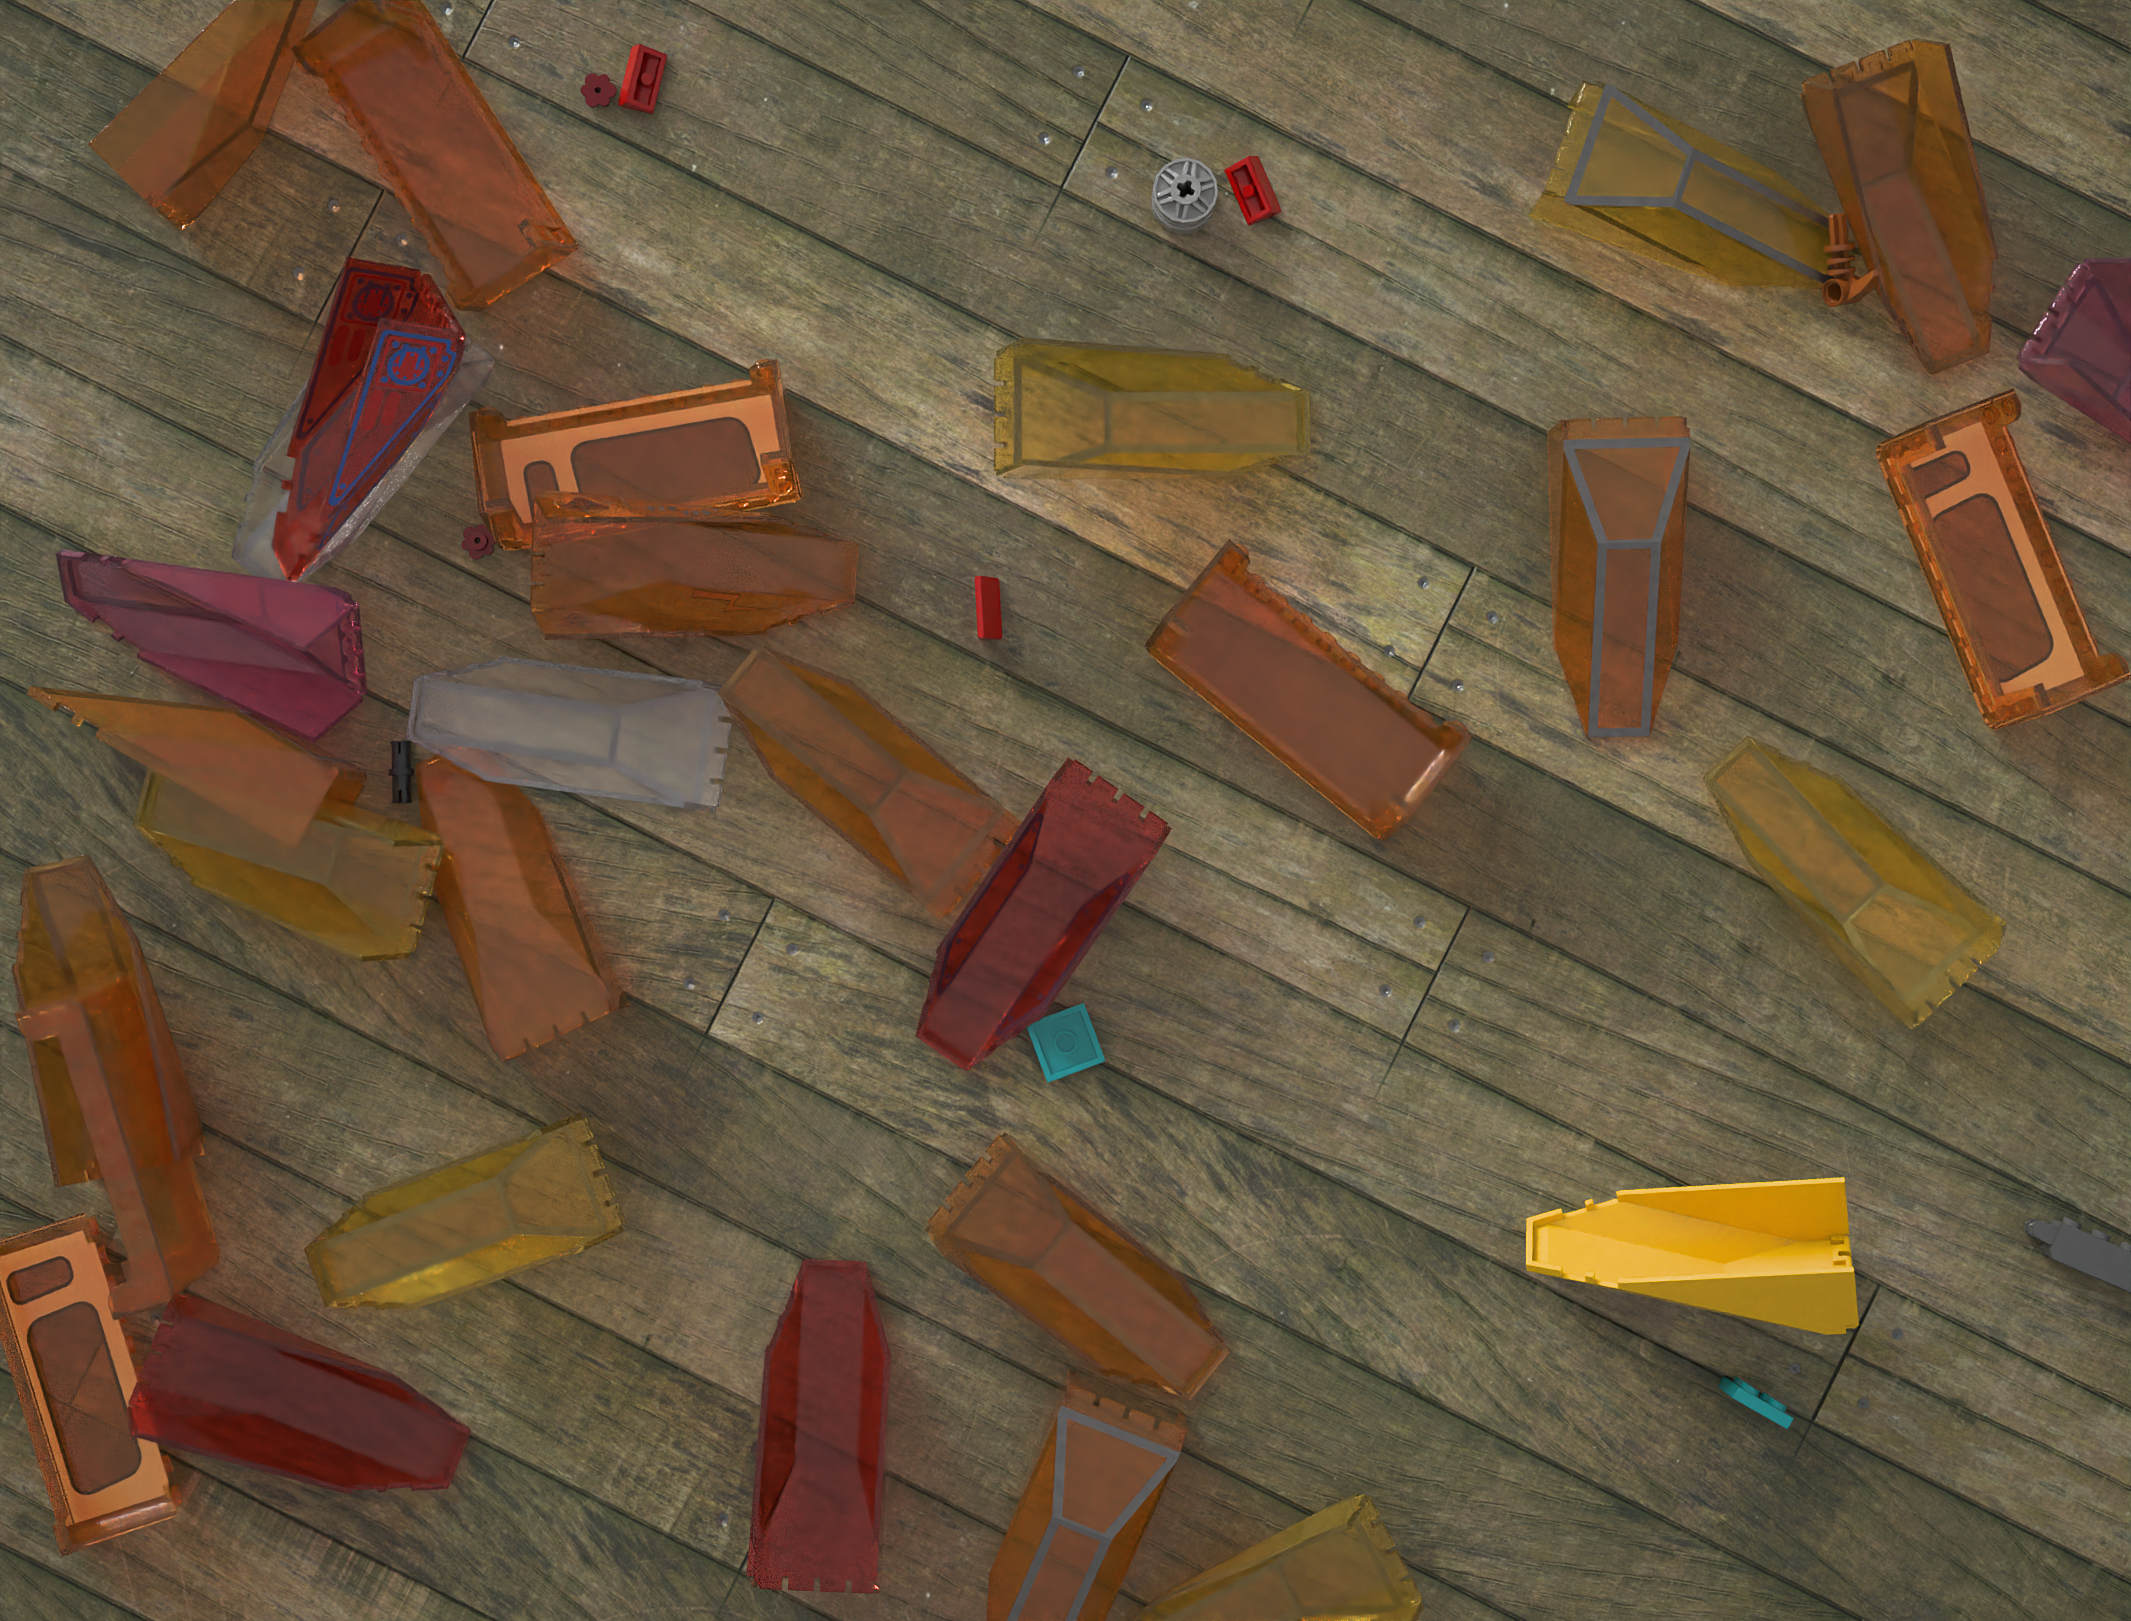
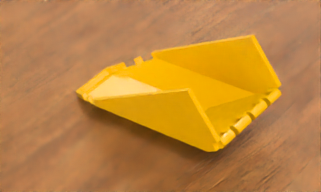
(1726, 1248)

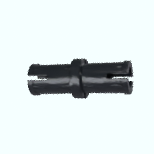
(401, 772)

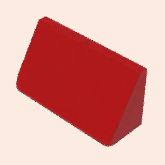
(642, 79)
(1253, 190)
(988, 608)

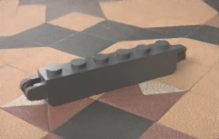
(2083, 1251)

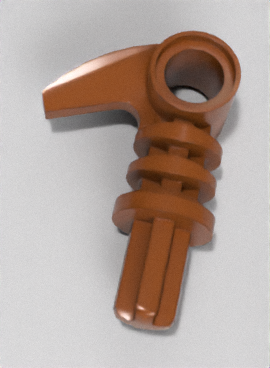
(1845, 286)

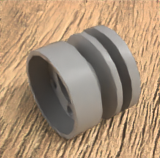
(1188, 213)

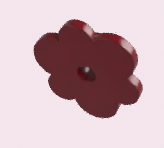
(594, 83)
(477, 551)

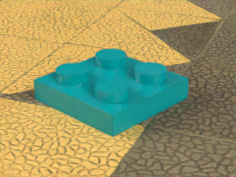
(1065, 1042)
(1763, 1404)

